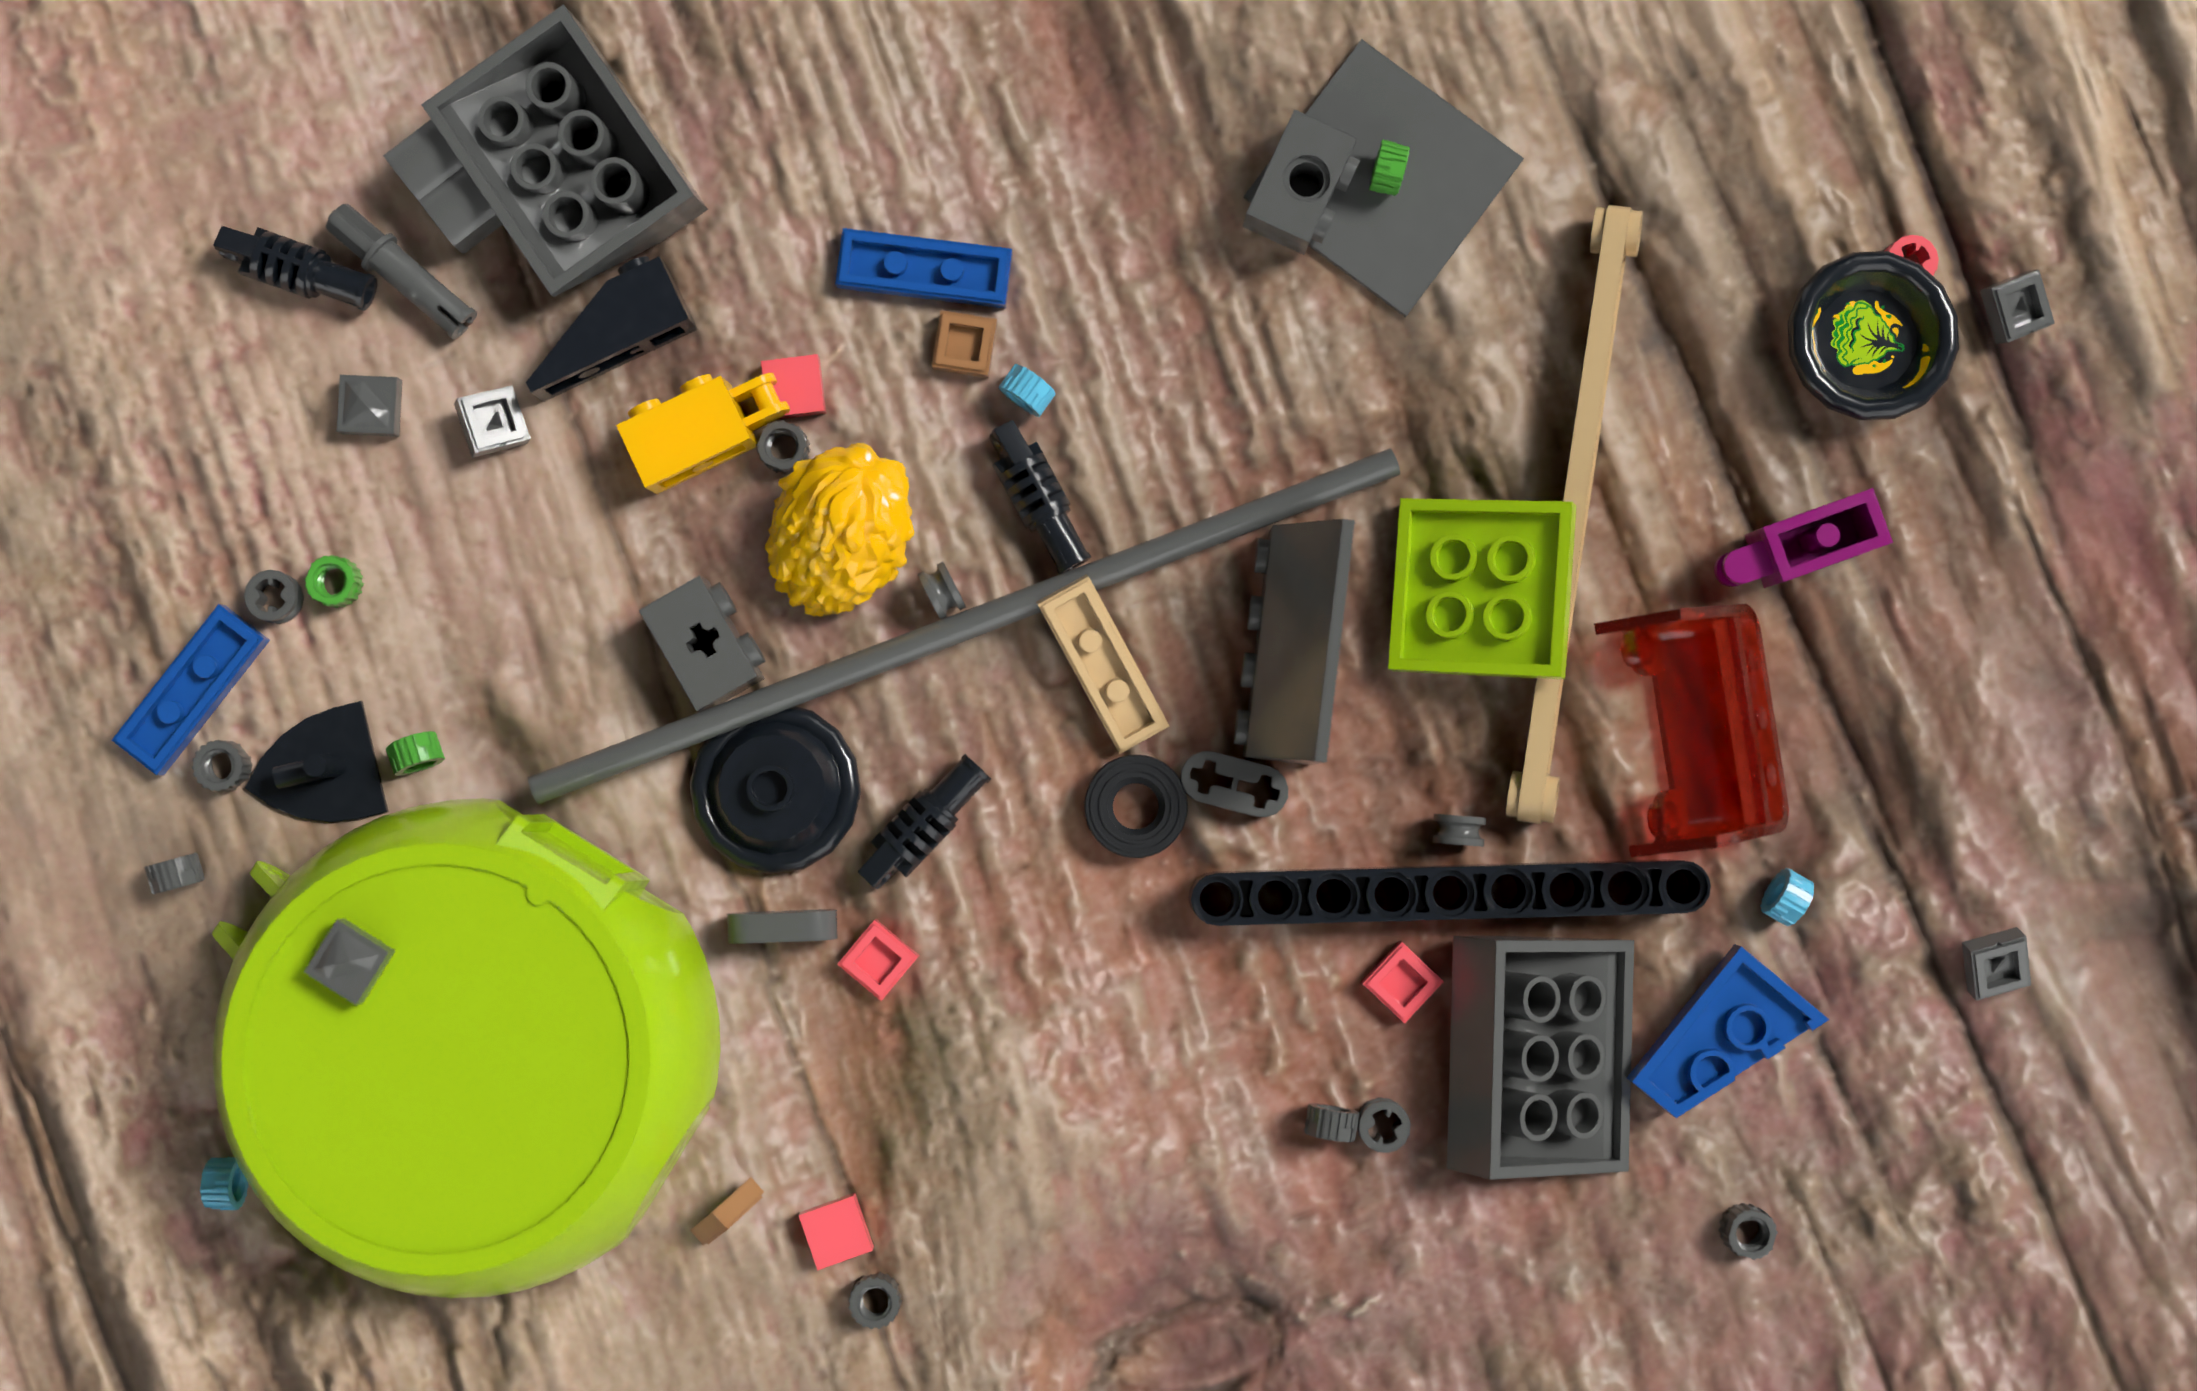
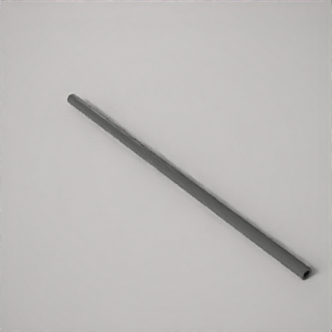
(959, 627)

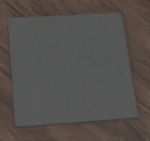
(1448, 183)

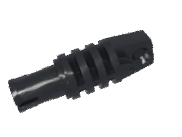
(294, 267)
(1037, 496)
(922, 824)

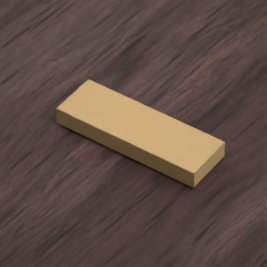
(1102, 663)

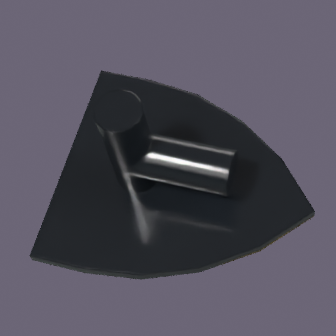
(323, 768)

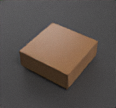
(964, 344)

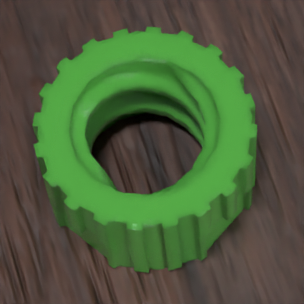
(1389, 167)
(316, 578)
(415, 753)

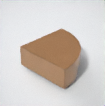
(728, 1212)

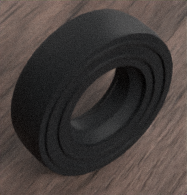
(1170, 815)

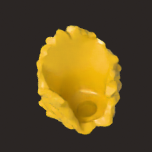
(839, 529)

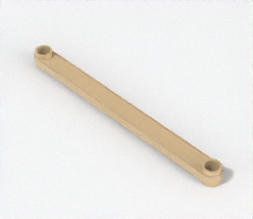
(1613, 236)

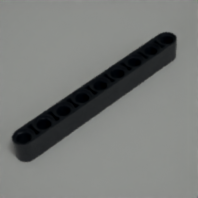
(1475, 898)

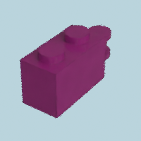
(1807, 542)

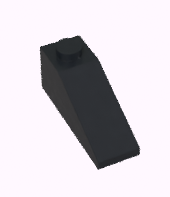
(621, 323)

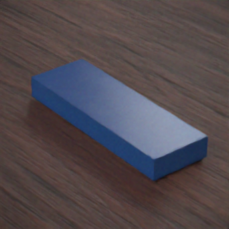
(924, 268)
(190, 690)

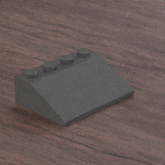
(563, 154)
(1296, 641)
(1540, 1056)

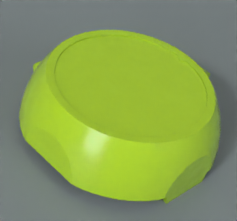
(503, 1077)

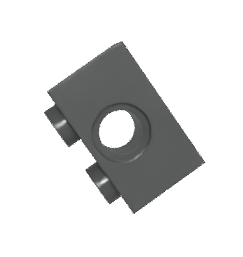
(1306, 149)

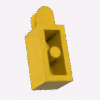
(697, 428)

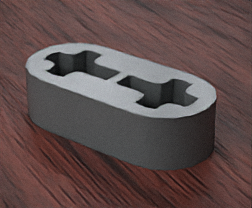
(1237, 770)
(782, 926)

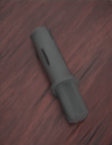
(387, 258)

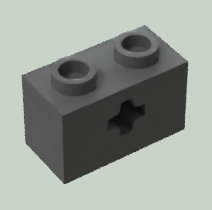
(676, 627)

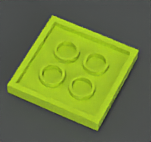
(1482, 587)

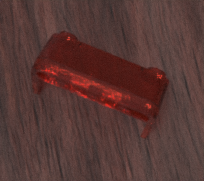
(1712, 726)

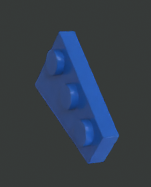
(1721, 1031)

